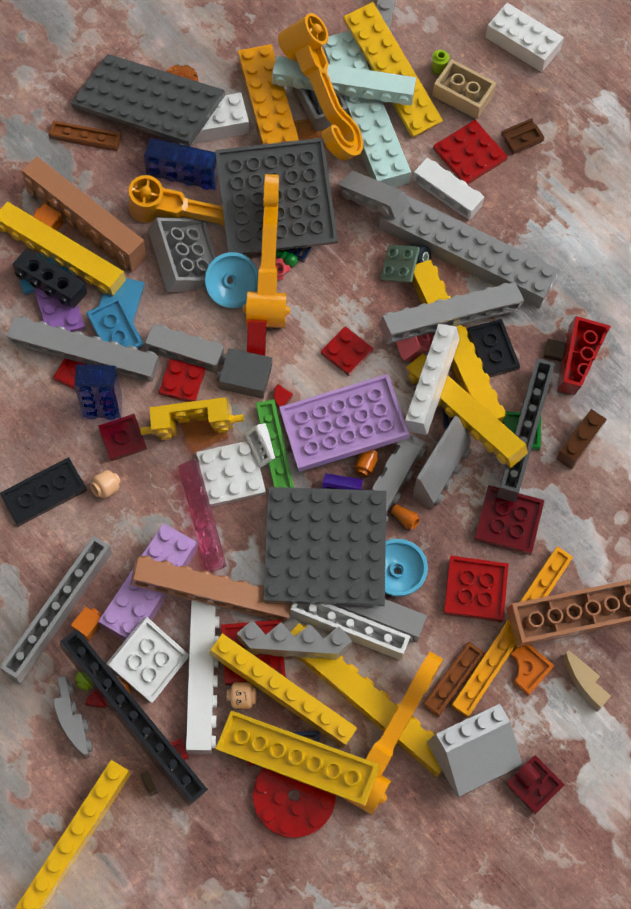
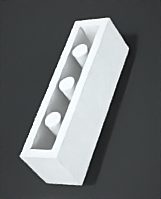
(448, 188)

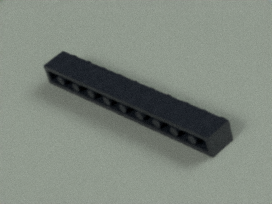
(133, 717)

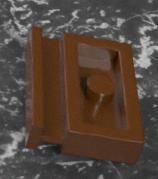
(522, 136)

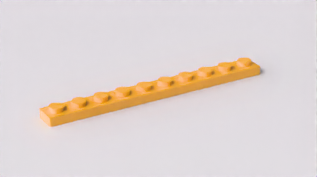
(505, 642)

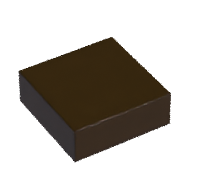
(554, 349)
(148, 783)

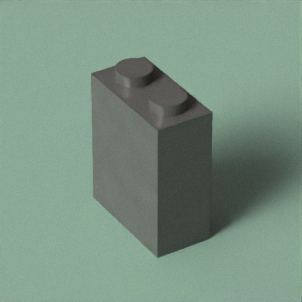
(245, 373)

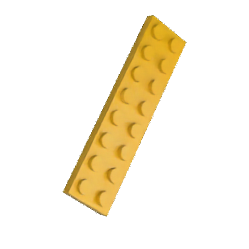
(386, 56)
(298, 757)

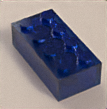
(181, 164)
(98, 391)

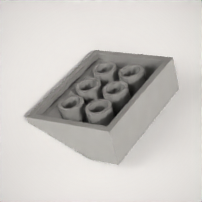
(182, 252)
(442, 465)
(476, 750)

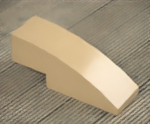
(585, 681)

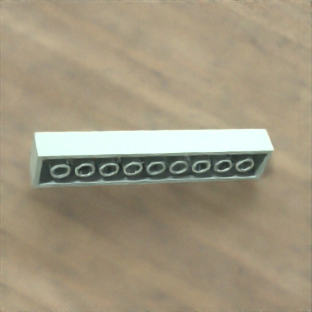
(380, 144)

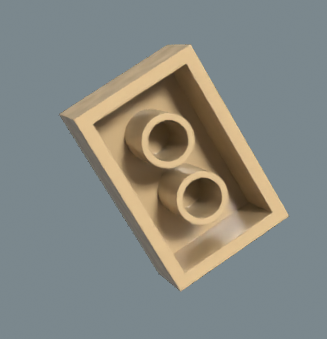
(464, 89)

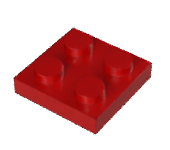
(347, 351)
(182, 381)

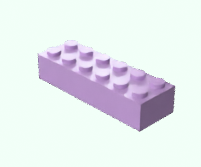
(133, 602)

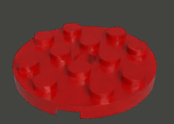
(290, 817)

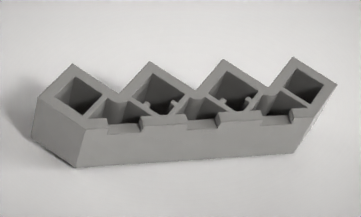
(399, 468)
(283, 643)

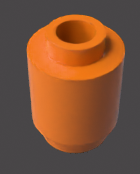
(366, 463)

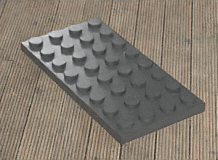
(148, 99)

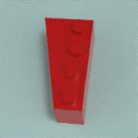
(580, 351)

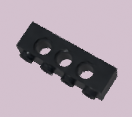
(49, 279)

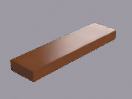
(85, 135)
(453, 679)

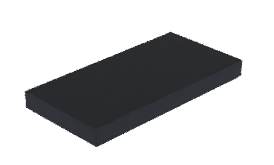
(43, 491)

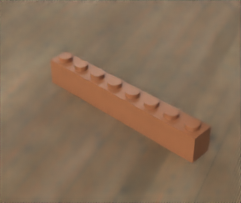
(206, 588)

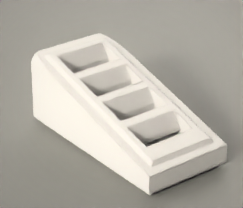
(254, 436)

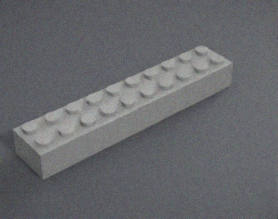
(471, 250)

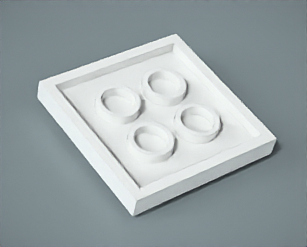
(230, 473)
(148, 659)

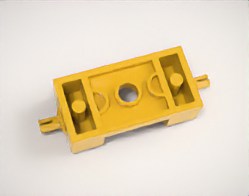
(164, 417)

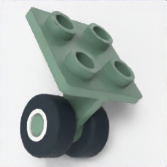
(402, 260)

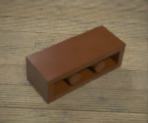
(581, 439)

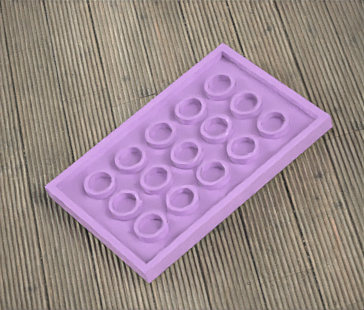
(344, 422)

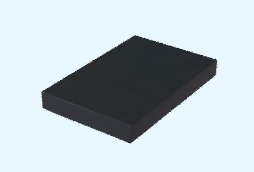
(493, 348)

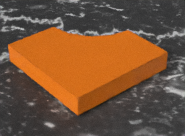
(531, 668)

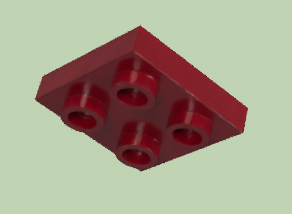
(535, 784)

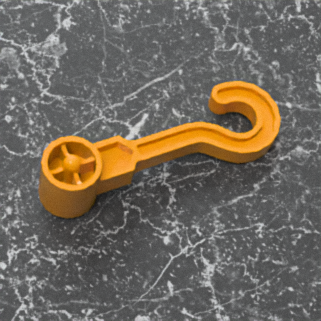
(304, 44)
(150, 200)
(267, 302)
(383, 749)

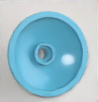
(243, 275)
(412, 564)

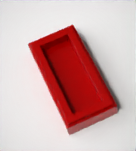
(256, 336)

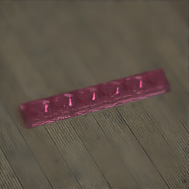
(202, 516)

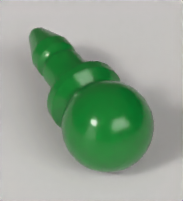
(288, 258)

